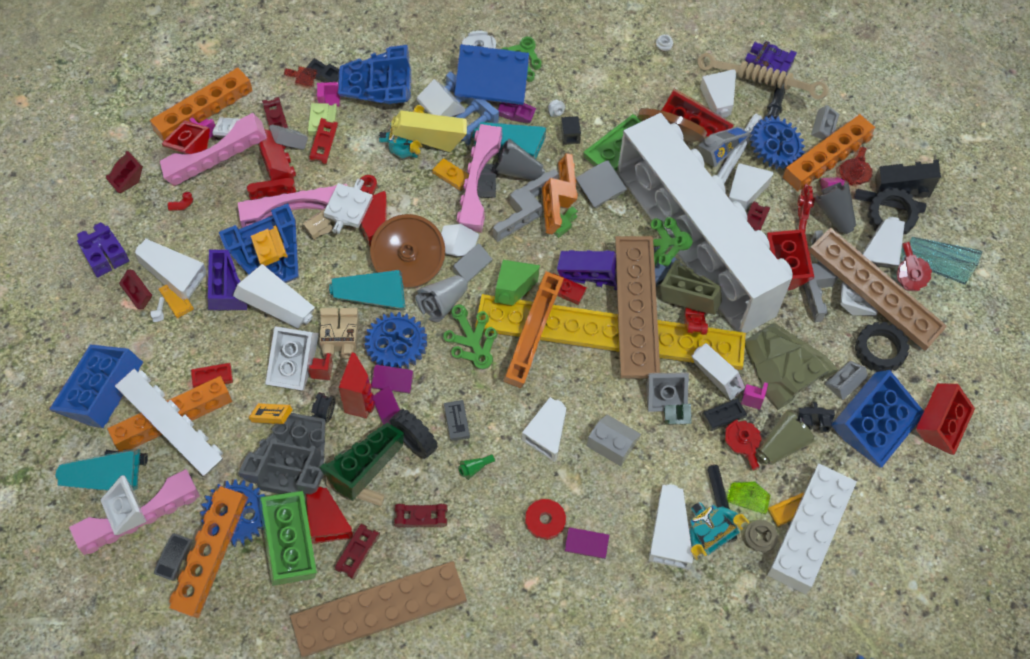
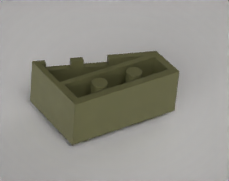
(690, 290)

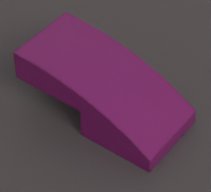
(516, 112)

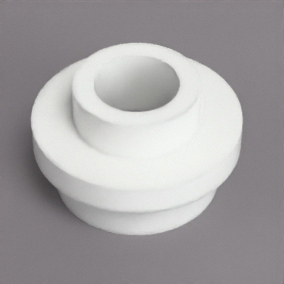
(664, 42)
(556, 108)

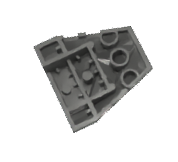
(289, 457)

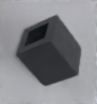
(570, 130)

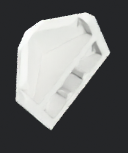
(224, 126)
(458, 239)
(854, 302)

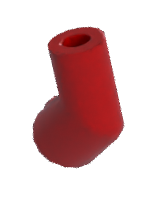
(184, 203)

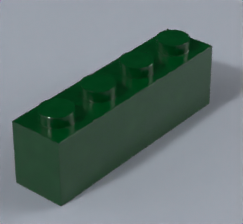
(360, 464)

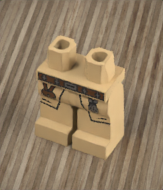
(335, 338)

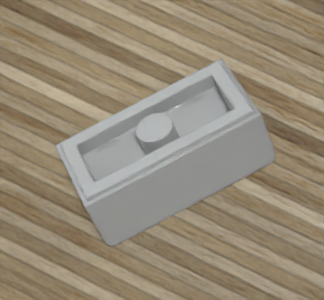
(825, 122)
(288, 137)
(472, 263)
(847, 379)

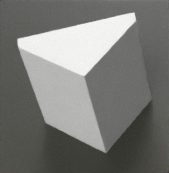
(439, 101)
(122, 507)

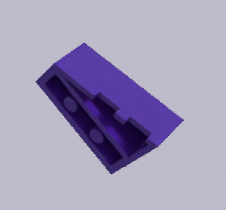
(222, 282)

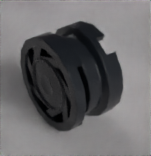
(323, 406)

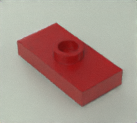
(571, 291)
(208, 373)

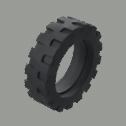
(899, 196)
(886, 331)
(415, 433)

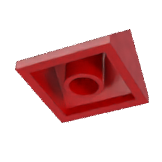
(188, 138)

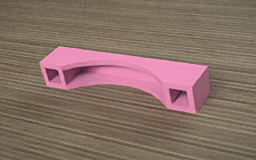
(243, 135)
(487, 145)
(259, 209)
(176, 492)

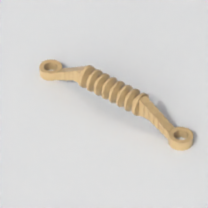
(762, 74)

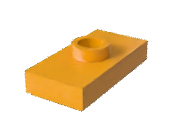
(450, 174)

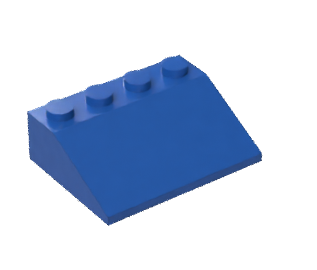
(491, 74)
(91, 390)
(878, 418)

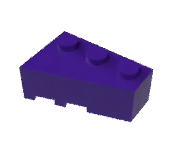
(588, 266)

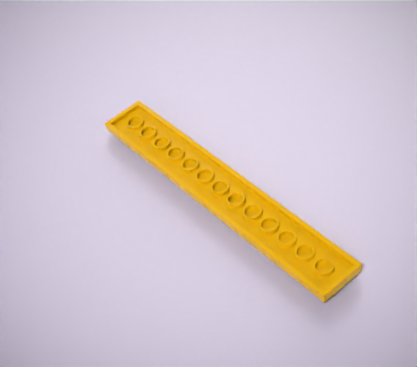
(601, 331)

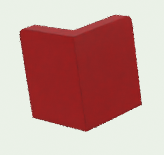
(321, 368)

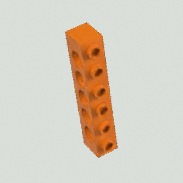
(203, 103)
(829, 152)
(192, 403)
(219, 543)

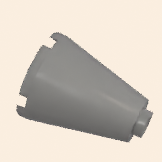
(441, 297)

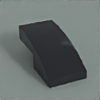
(324, 73)

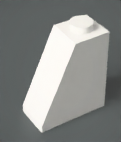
(719, 92)
(749, 184)
(886, 243)
(718, 371)
(546, 429)

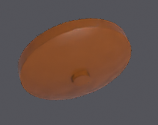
(690, 130)
(411, 246)

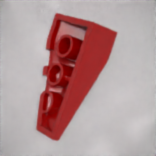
(690, 109)

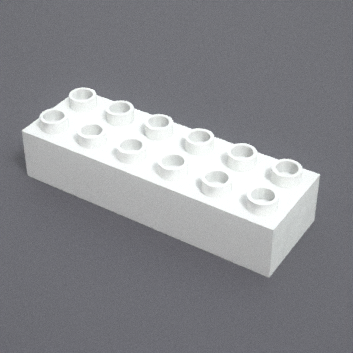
(725, 248)

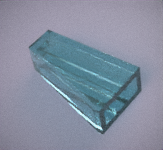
(946, 259)

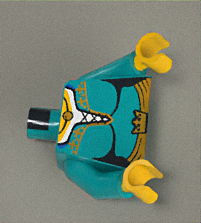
(400, 146)
(713, 528)

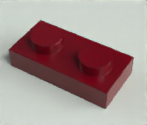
(135, 289)

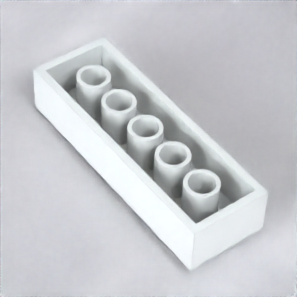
(165, 418)
(812, 529)

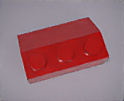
(275, 158)
(793, 248)
(356, 389)
(946, 417)

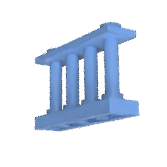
(486, 110)

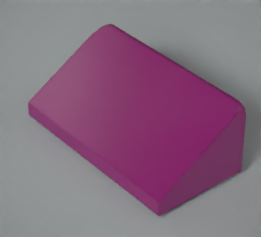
(397, 378)
(386, 404)
(587, 543)

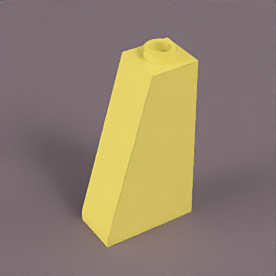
(430, 129)

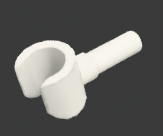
(157, 315)

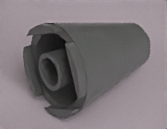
(517, 162)
(838, 206)

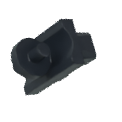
(816, 416)

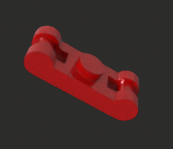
(323, 140)
(271, 188)
(695, 321)

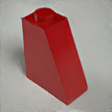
(375, 216)
(326, 518)

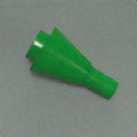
(470, 467)

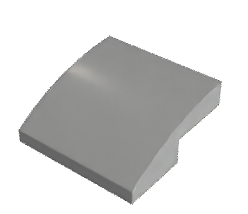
(601, 184)

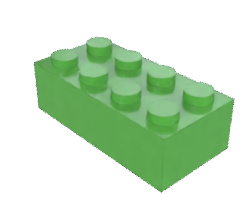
(287, 538)

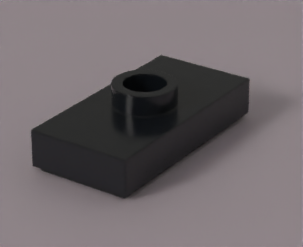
(724, 414)

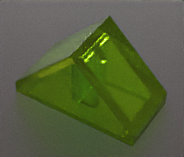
(749, 496)

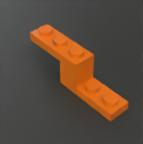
(559, 193)

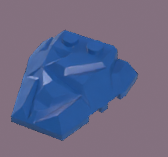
(379, 78)
(243, 251)

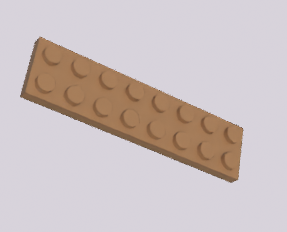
(877, 288)
(636, 306)
(377, 609)

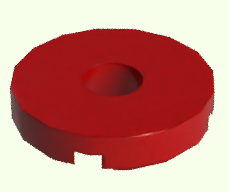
(545, 507)

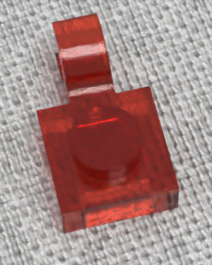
(303, 76)

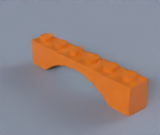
(532, 330)

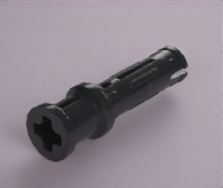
(774, 108)

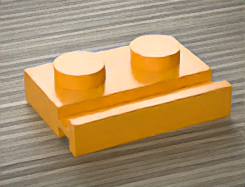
(269, 246)

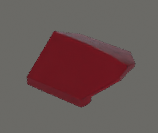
(125, 173)

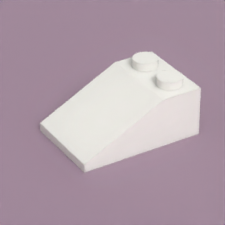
(290, 358)

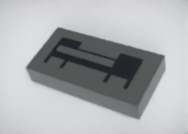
(456, 420)

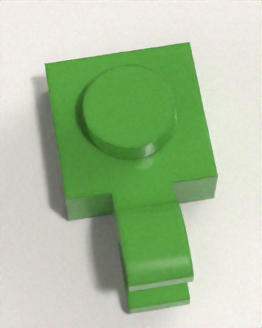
(566, 224)

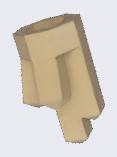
(318, 225)

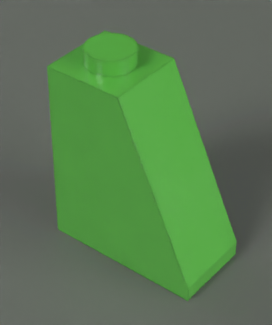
(515, 281)

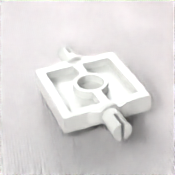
(348, 205)

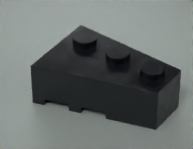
(915, 179)

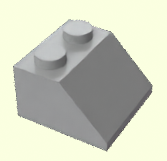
(613, 439)

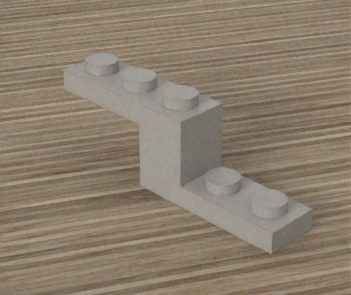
(525, 205)
(822, 278)

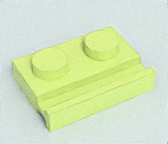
(319, 111)

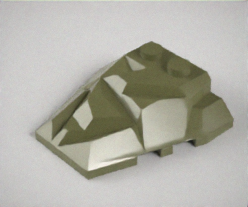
(786, 363)

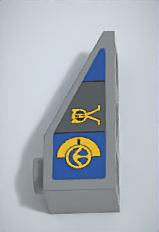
(721, 144)

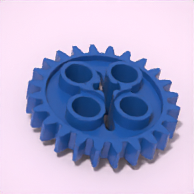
(776, 142)
(396, 341)
(244, 528)

